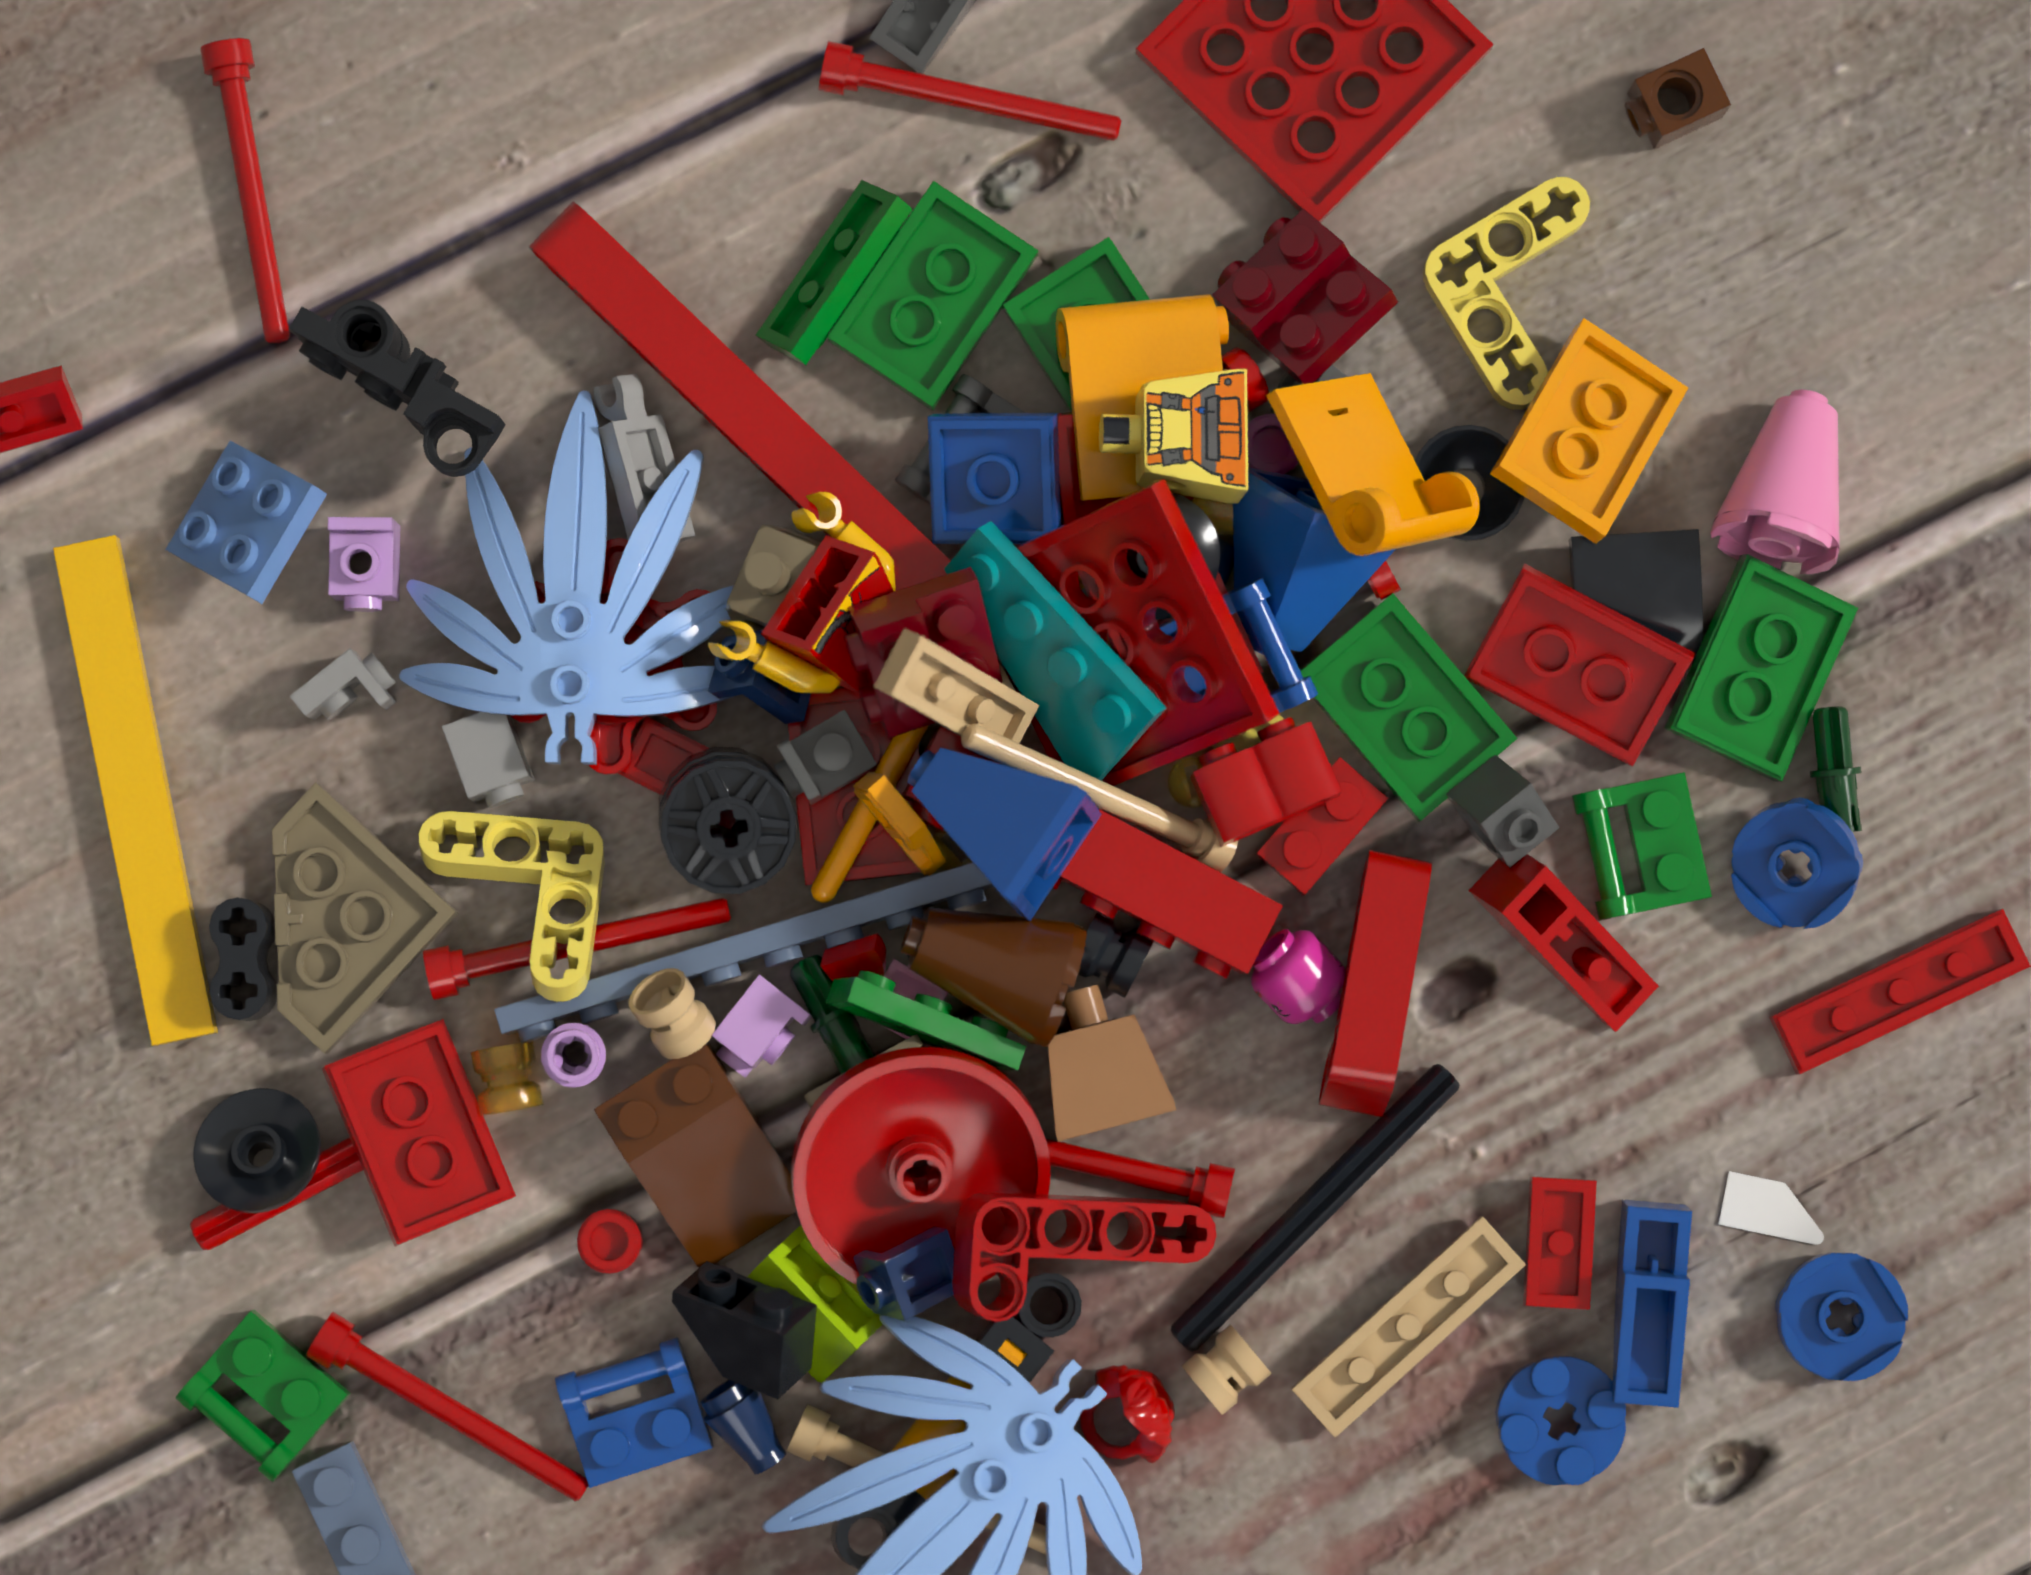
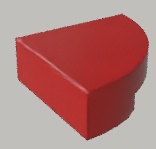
(850, 958)

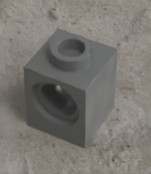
(1502, 810)

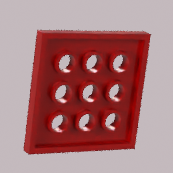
(1269, 137)
(1127, 604)

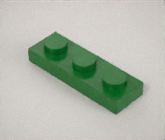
(834, 272)
(929, 1017)

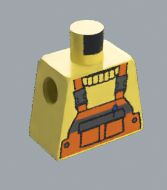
(1188, 434)

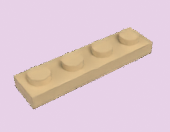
(1408, 1326)

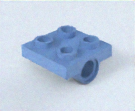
(246, 521)

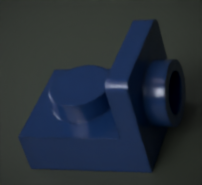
(739, 678)
(907, 1276)

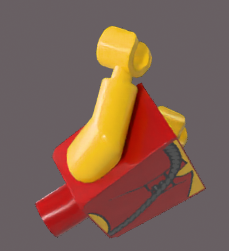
(808, 628)

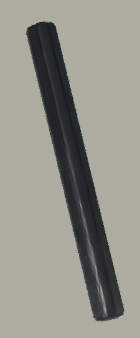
(1315, 1207)

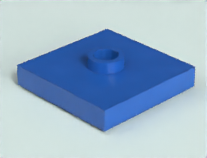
(993, 471)

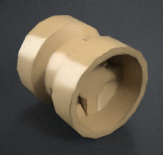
(668, 1008)
(1226, 1369)

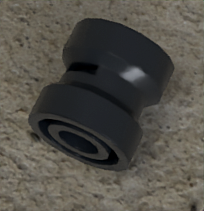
(1113, 955)

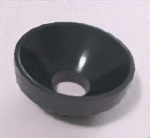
(1476, 451)

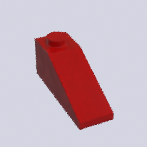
(1564, 938)

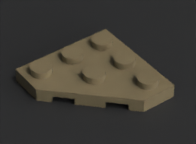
(343, 917)

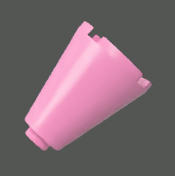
(1787, 489)

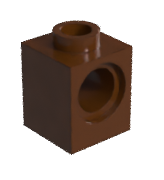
(1692, 77)

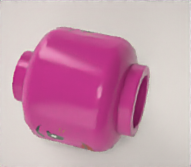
(1298, 977)

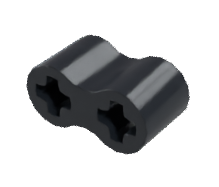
(243, 959)

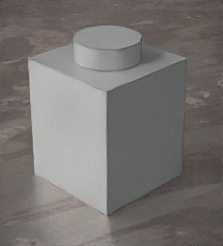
(489, 757)

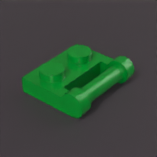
(1662, 842)
(278, 1379)

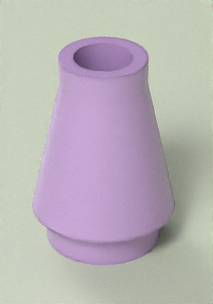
(560, 1067)

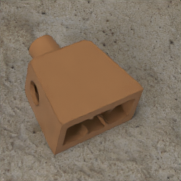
(1102, 1070)

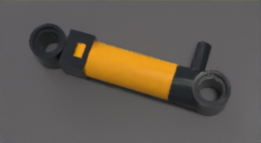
(1021, 1346)

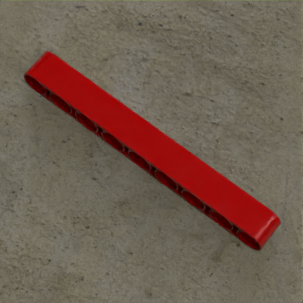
(725, 388)

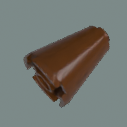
(999, 965)

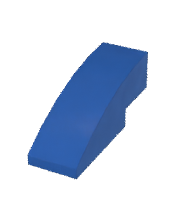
(1651, 1303)

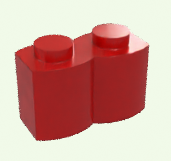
(1264, 782)

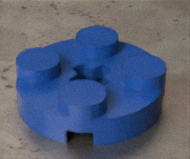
(1795, 901)
(1878, 1324)
(1524, 1431)

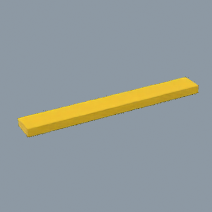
(135, 790)

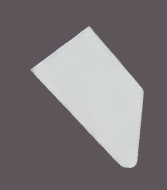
(1766, 1209)

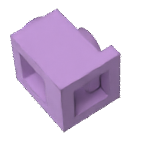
(381, 582)
(758, 1027)

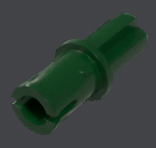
(1835, 772)
(836, 1027)

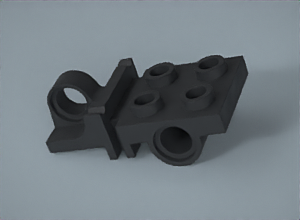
(397, 377)

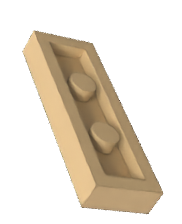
(952, 689)

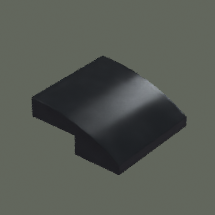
(1645, 578)

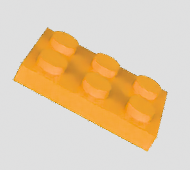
(1589, 431)

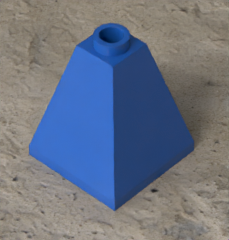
(1293, 547)
(1006, 821)

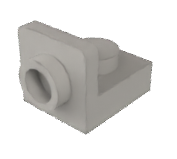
(333, 687)

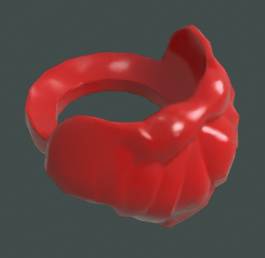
(1145, 1407)

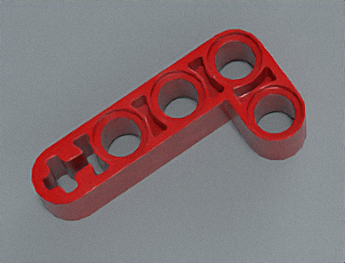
(1376, 984)
(1083, 1239)

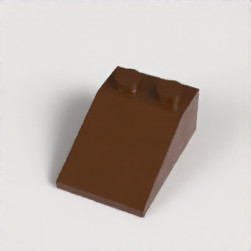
(701, 1155)

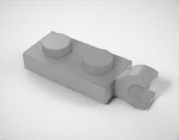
(634, 448)

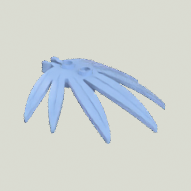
(572, 644)
(1004, 1464)

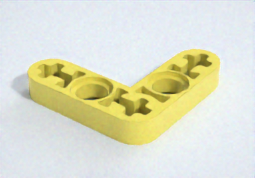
(1483, 293)
(556, 879)

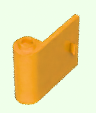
(1115, 352)
(1366, 470)

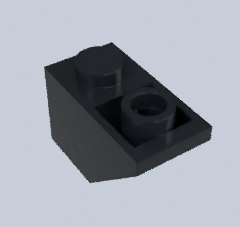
(748, 1328)

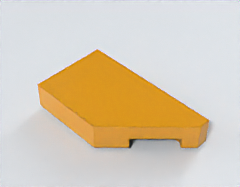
(900, 821)

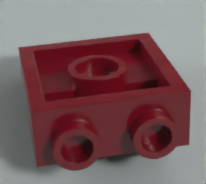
(1302, 297)
(941, 610)

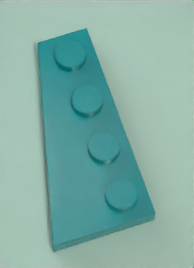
(1083, 689)

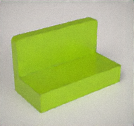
(841, 1314)

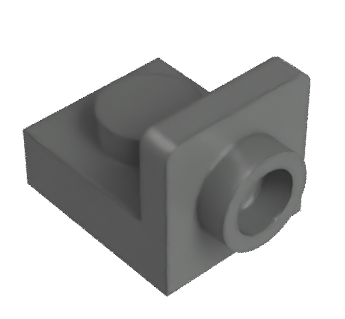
(824, 759)

